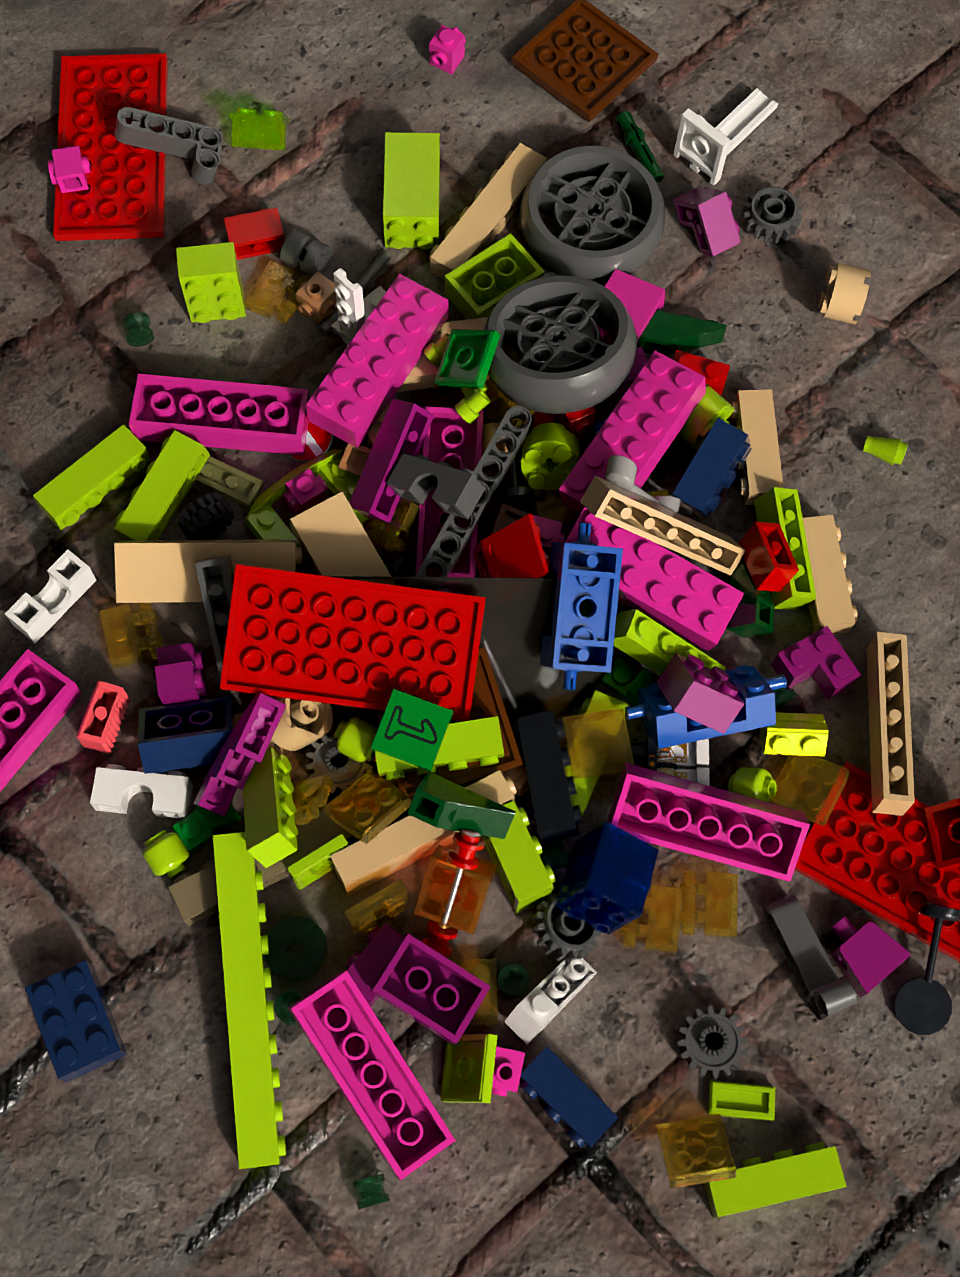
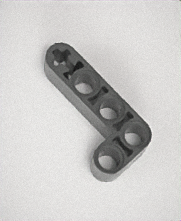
(172, 137)
(807, 958)

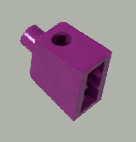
(866, 954)

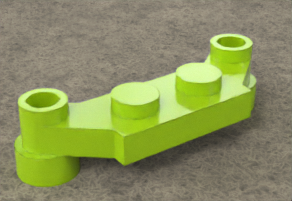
(475, 398)

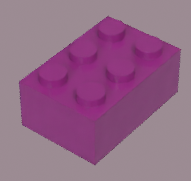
(430, 989)

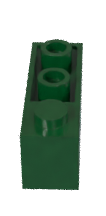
(679, 332)
(755, 610)
(457, 808)

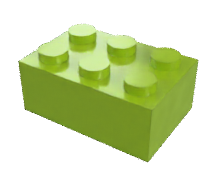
(490, 276)
(211, 282)
(519, 863)

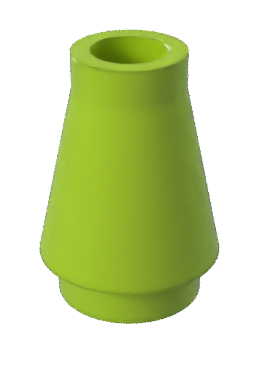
(887, 449)

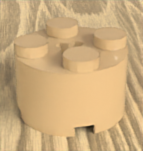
(844, 293)
(301, 723)

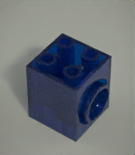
(607, 878)

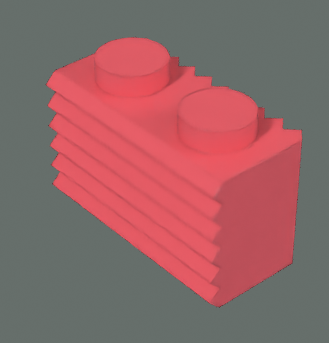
(103, 717)

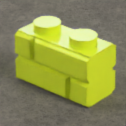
(795, 735)

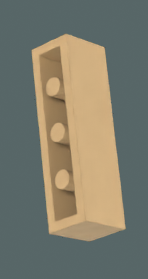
(762, 468)
(832, 588)

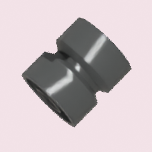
(304, 253)

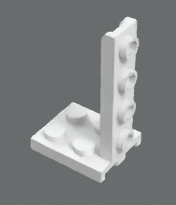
(709, 146)
(351, 306)

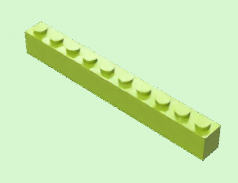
(247, 1004)

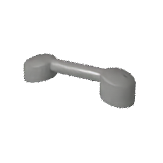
(622, 473)

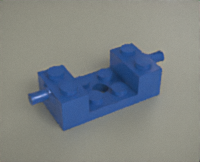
(582, 574)
(673, 729)

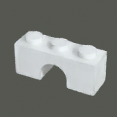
(66, 584)
(116, 786)

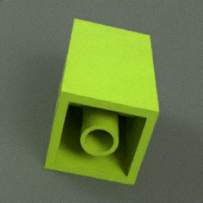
(411, 190)

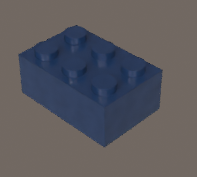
(713, 467)
(184, 733)
(75, 1021)

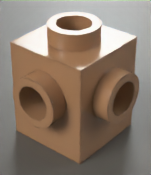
(316, 297)

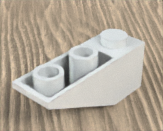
(549, 998)

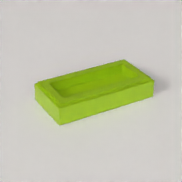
(741, 1100)

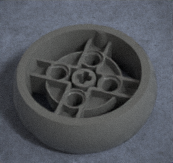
(574, 192)
(560, 345)

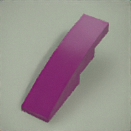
(240, 751)

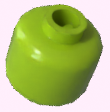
(356, 739)
(753, 783)
(165, 854)

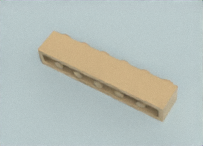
(488, 213)
(662, 525)
(890, 724)

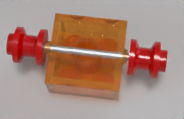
(455, 890)

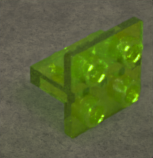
(259, 131)

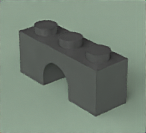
(455, 490)

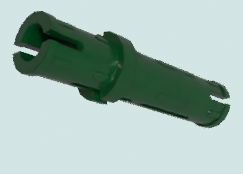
(635, 139)

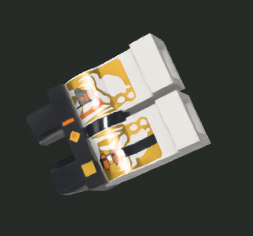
(682, 760)

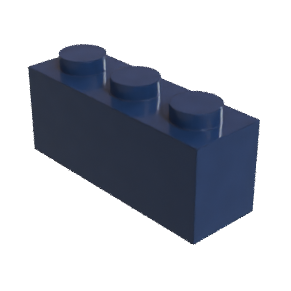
(567, 1098)

